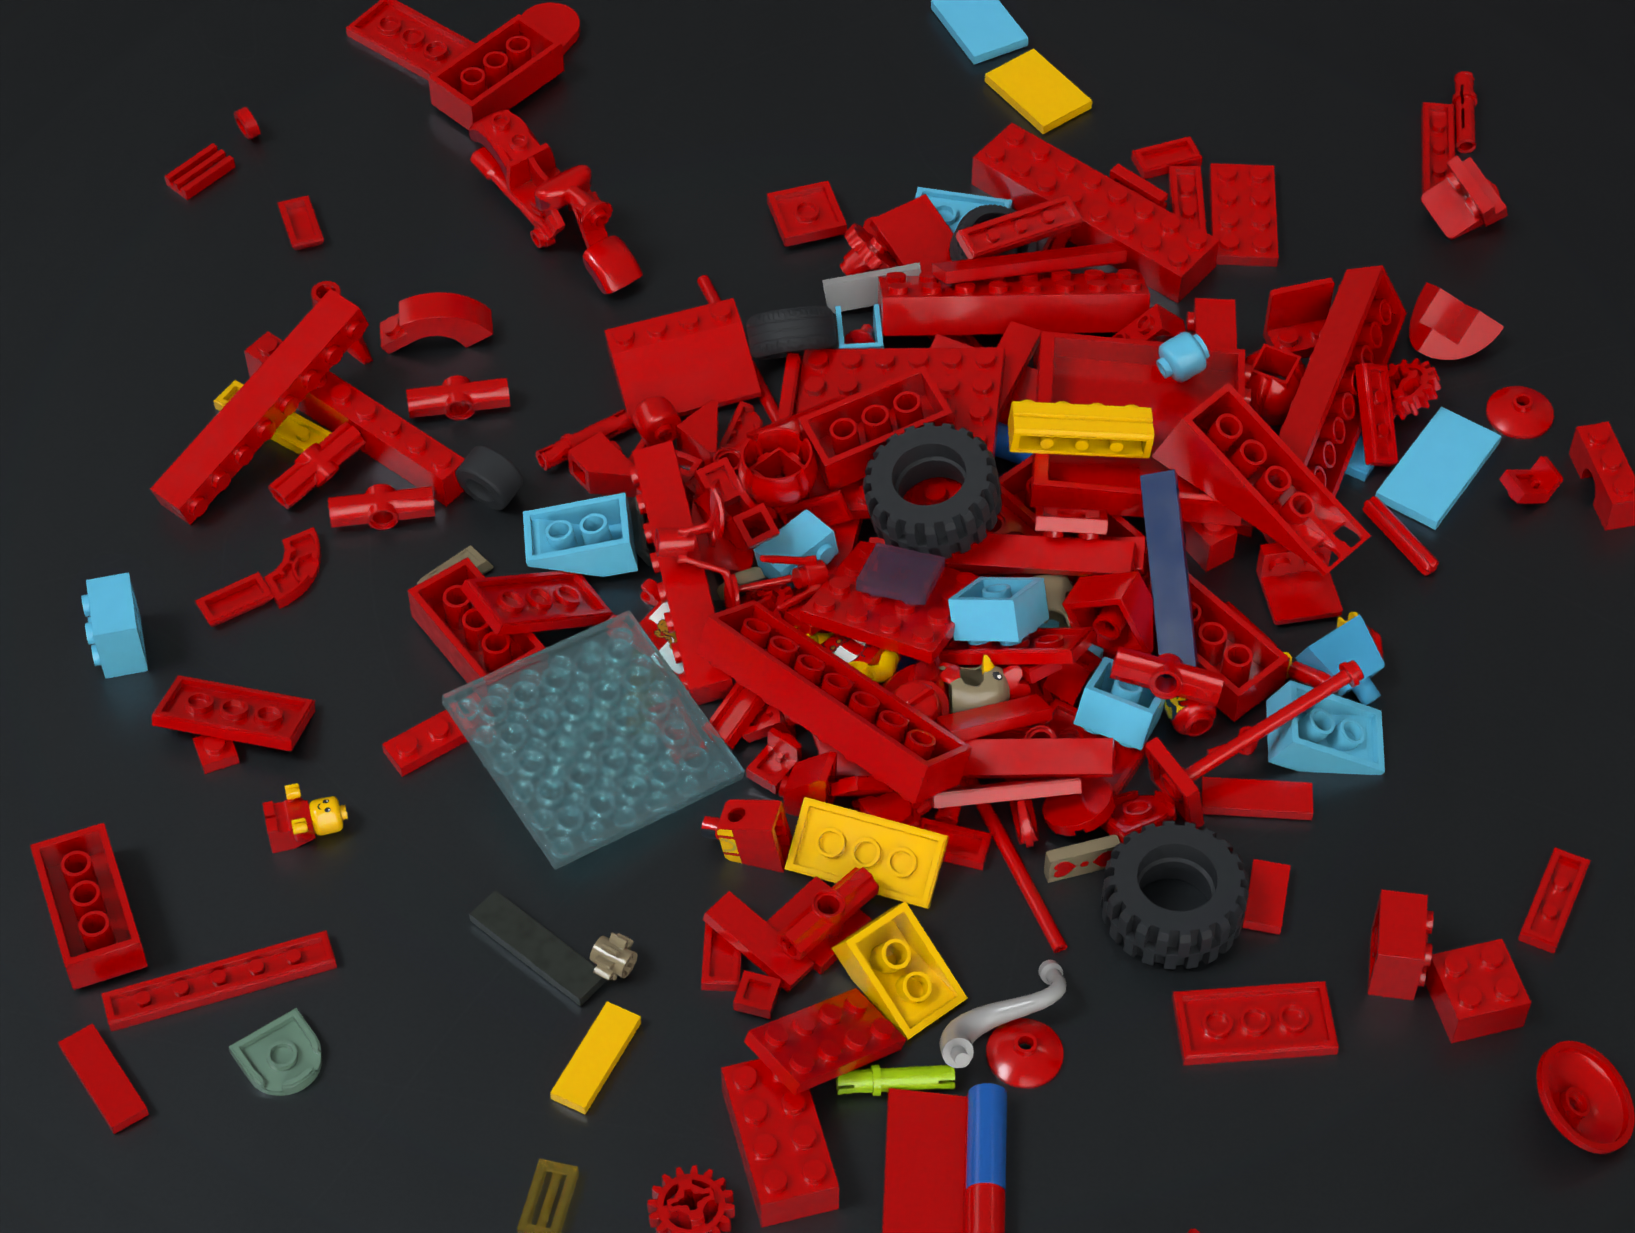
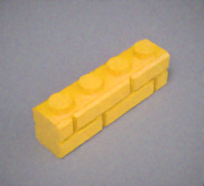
(1080, 429)

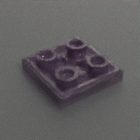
(900, 574)

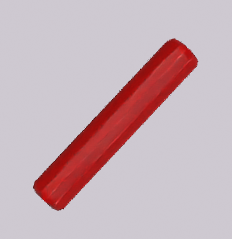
(1400, 535)

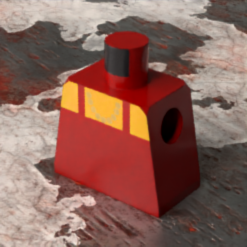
(752, 833)

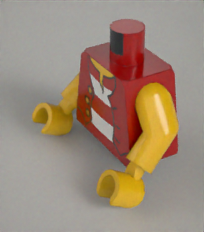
(870, 660)

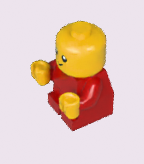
(295, 821)

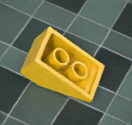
(900, 970)

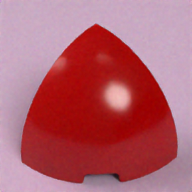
(1447, 327)

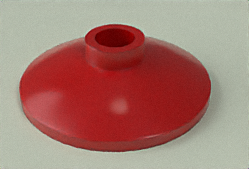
(1519, 412)
(1024, 1066)

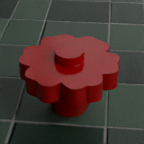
(867, 252)

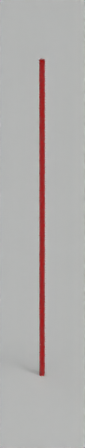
(986, 809)

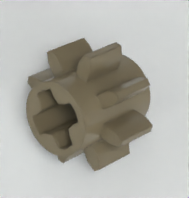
(613, 956)

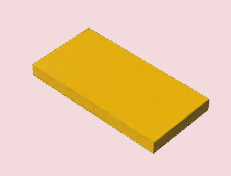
(837, 839)

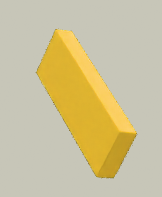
(595, 1058)

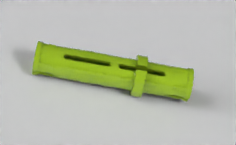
(907, 1078)

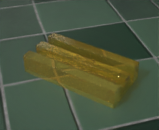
(558, 1170)

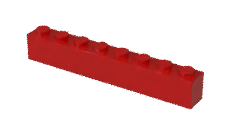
(260, 407)
(386, 434)
(683, 584)

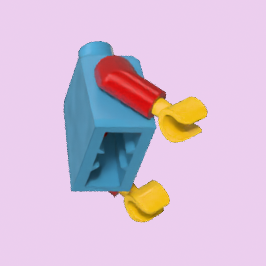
(1347, 642)

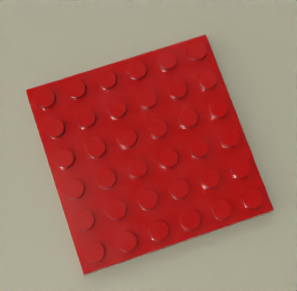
(965, 376)

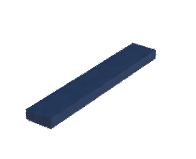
(1168, 566)

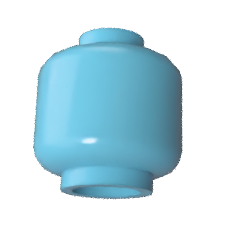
(1182, 357)

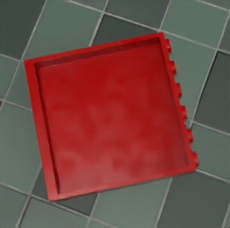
(1123, 374)

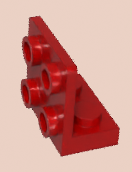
(1298, 315)
(1294, 587)

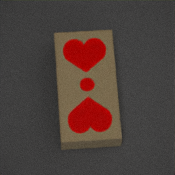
(1079, 858)

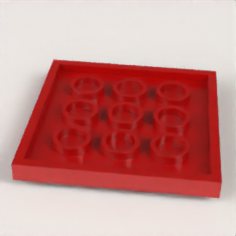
(885, 621)

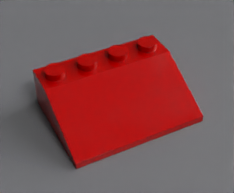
(684, 358)

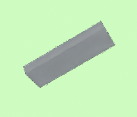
(860, 289)

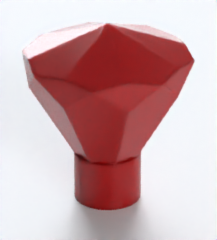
(862, 335)

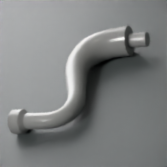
(966, 1028)

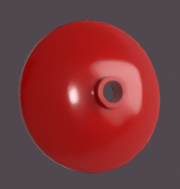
(1585, 1097)

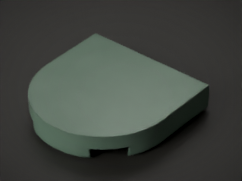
(280, 1055)

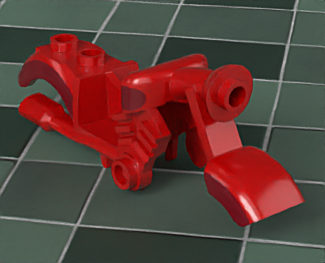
(539, 190)

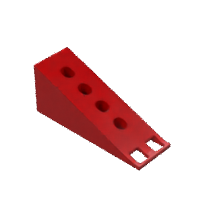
(1252, 472)

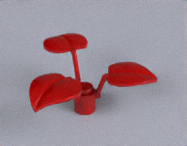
(681, 539)

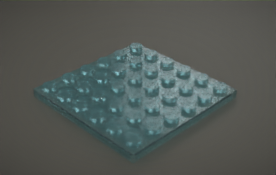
(592, 738)

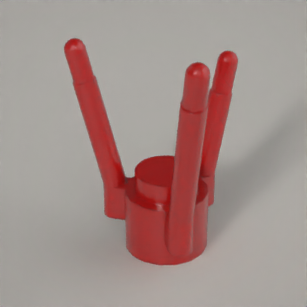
(808, 575)

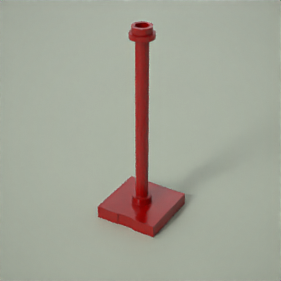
(1178, 781)

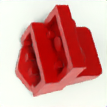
(1463, 200)

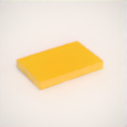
(1038, 91)

